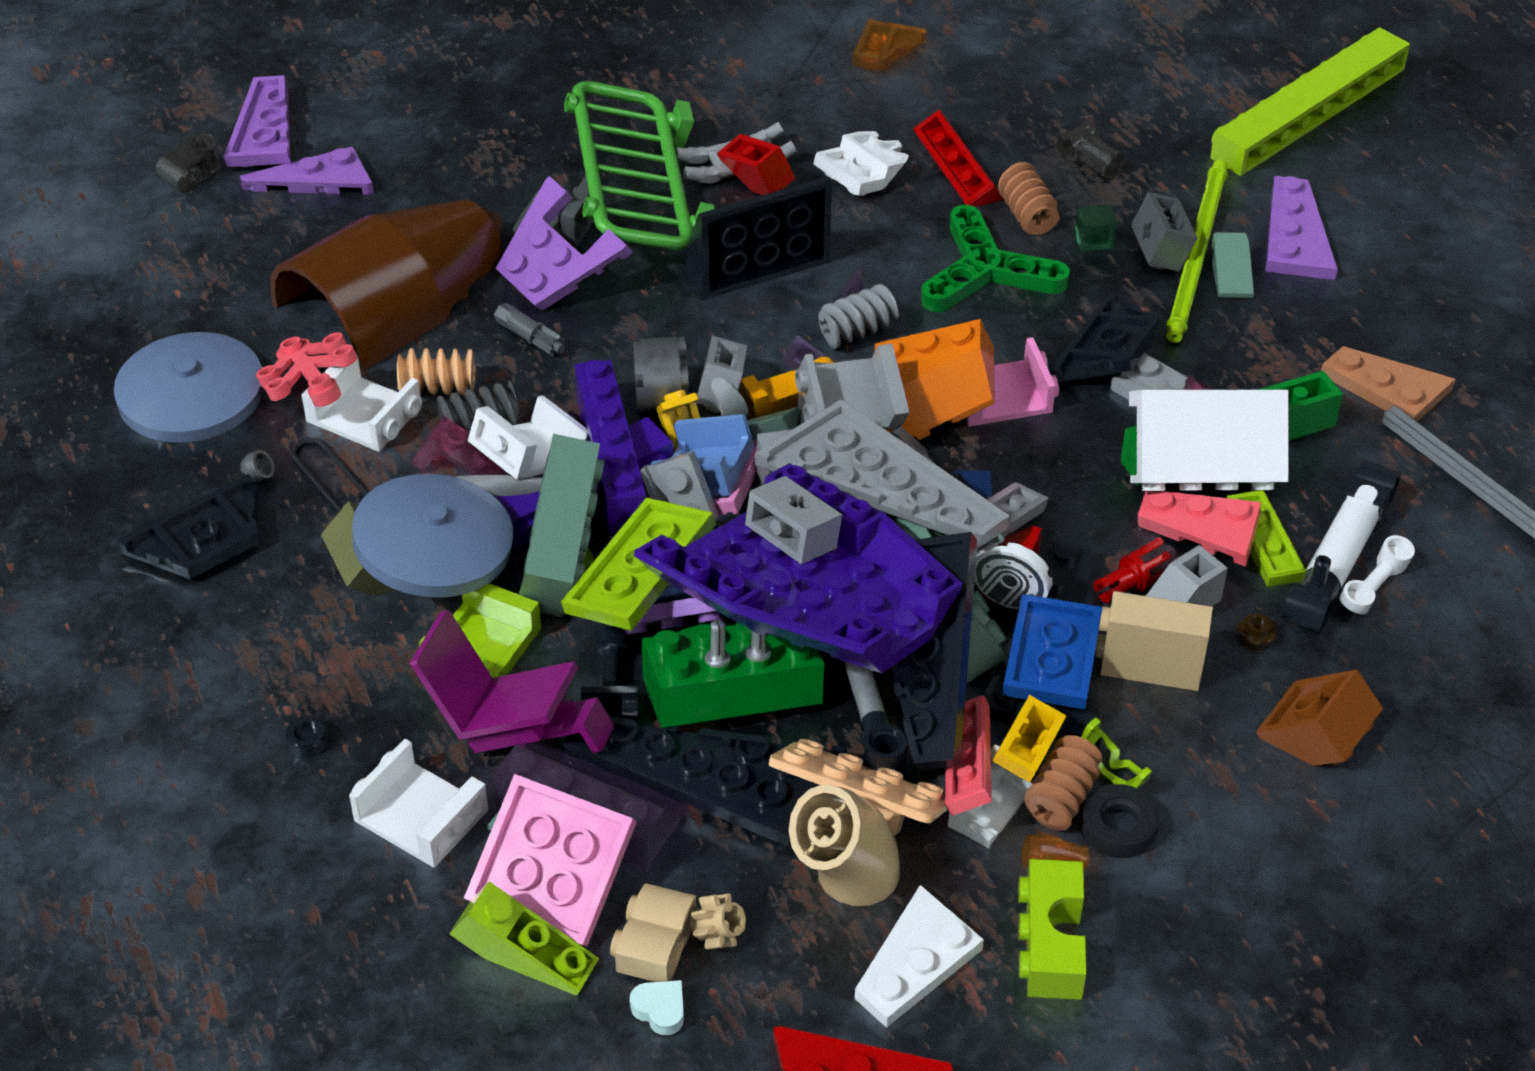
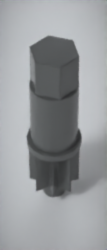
(534, 332)

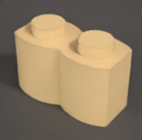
(653, 933)

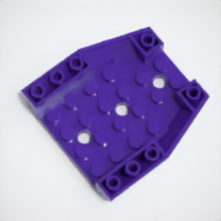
(858, 603)

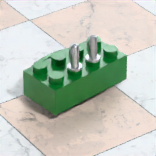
(727, 673)

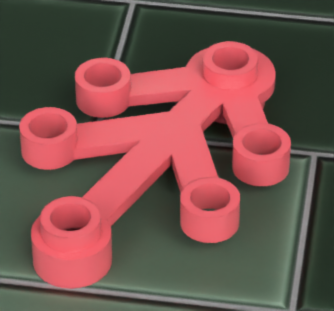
(298, 358)

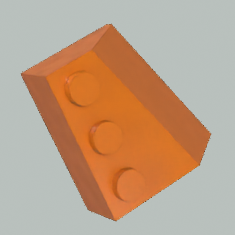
(945, 374)

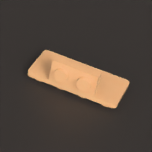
(882, 788)

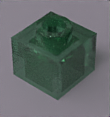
(1095, 228)

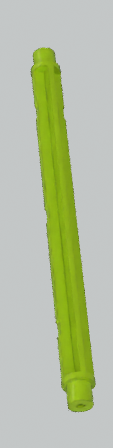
(1178, 321)

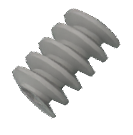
(857, 314)

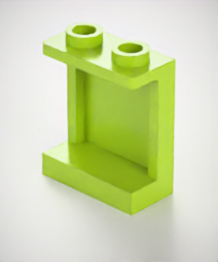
(498, 626)

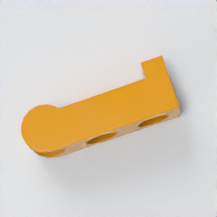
(773, 393)

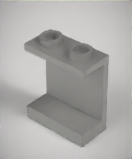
(867, 385)

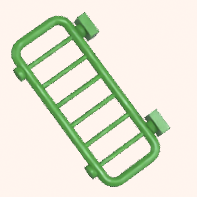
(672, 131)

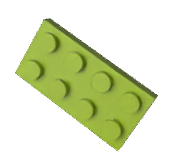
(619, 586)

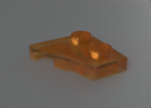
(885, 44)

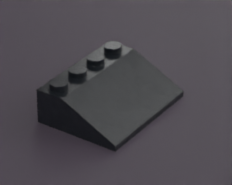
(760, 239)

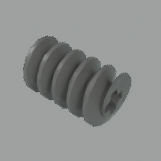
(463, 412)

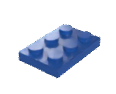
(1052, 651)

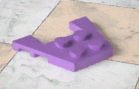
(543, 262)

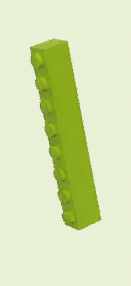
(1309, 101)

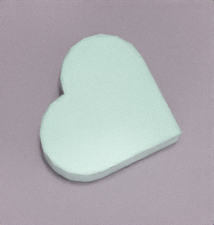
(659, 1005)

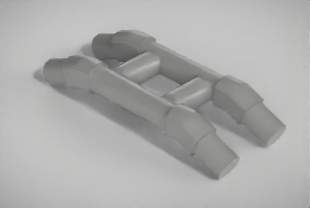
(719, 169)

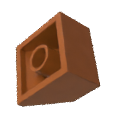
(1322, 718)

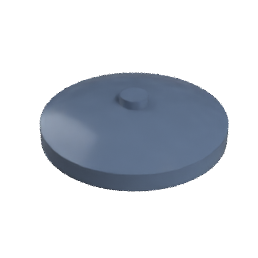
(188, 387)
(432, 535)

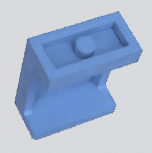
(720, 447)

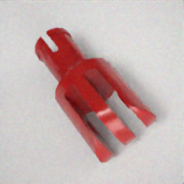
(1133, 572)

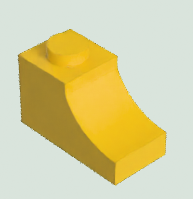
(1029, 738)

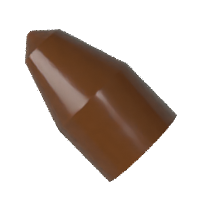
(395, 272)

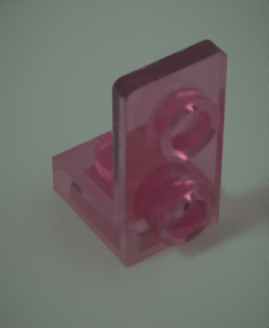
(452, 442)

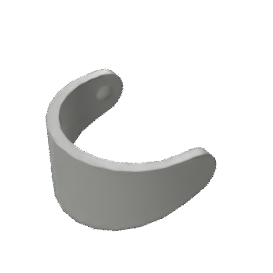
(728, 399)

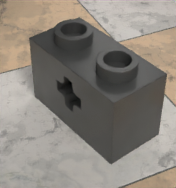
(1163, 231)

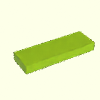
(1271, 545)

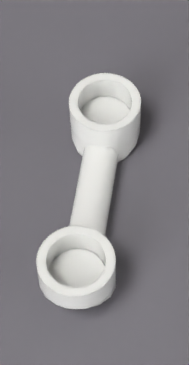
(1391, 560)

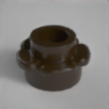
(1256, 632)

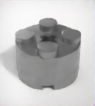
(658, 370)

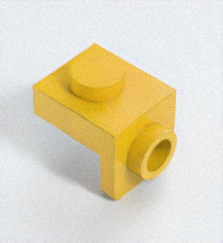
(677, 407)

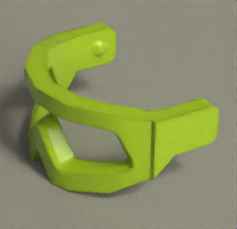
(1092, 734)

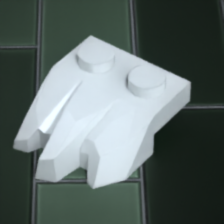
(862, 162)

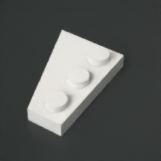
(916, 958)

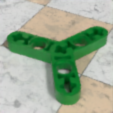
(943, 292)

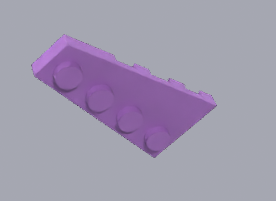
(1296, 232)

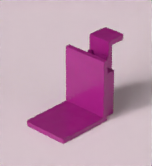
(502, 708)

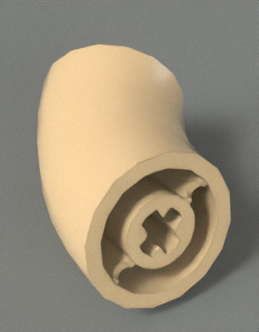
(846, 844)

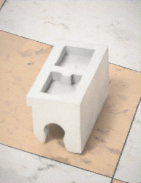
(987, 821)

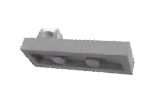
(1019, 503)

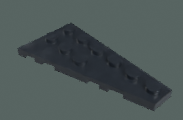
(1072, 582)

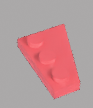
(1207, 520)

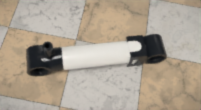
(1359, 516)

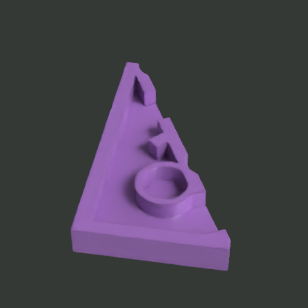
(314, 174)

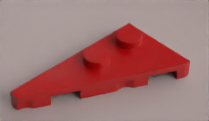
(816, 1052)

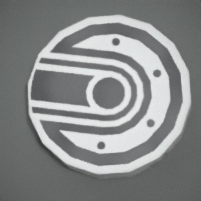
(1009, 572)

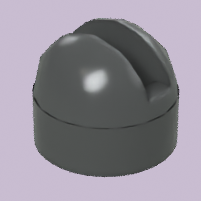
(264, 469)

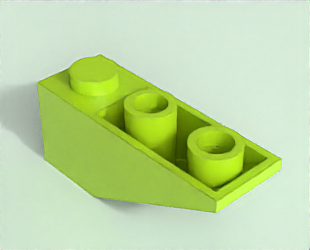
(522, 941)

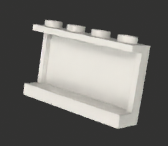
(1211, 438)

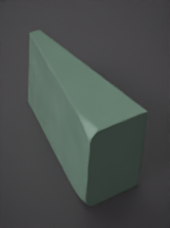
(1232, 265)

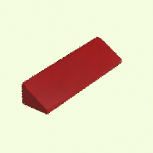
(956, 161)

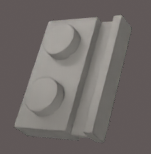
(1148, 375)
(679, 482)

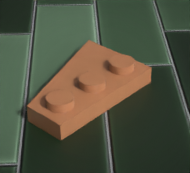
(1387, 381)

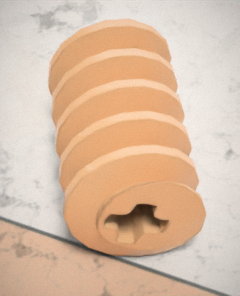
(437, 371)

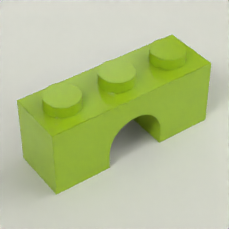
(1053, 959)

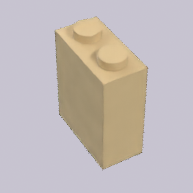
(1154, 640)

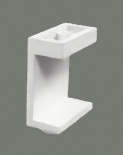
(365, 409)
(525, 446)
(416, 806)

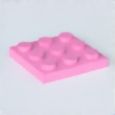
(554, 855)

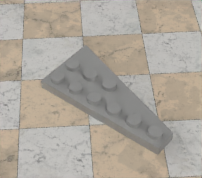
(884, 471)

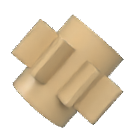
(718, 921)

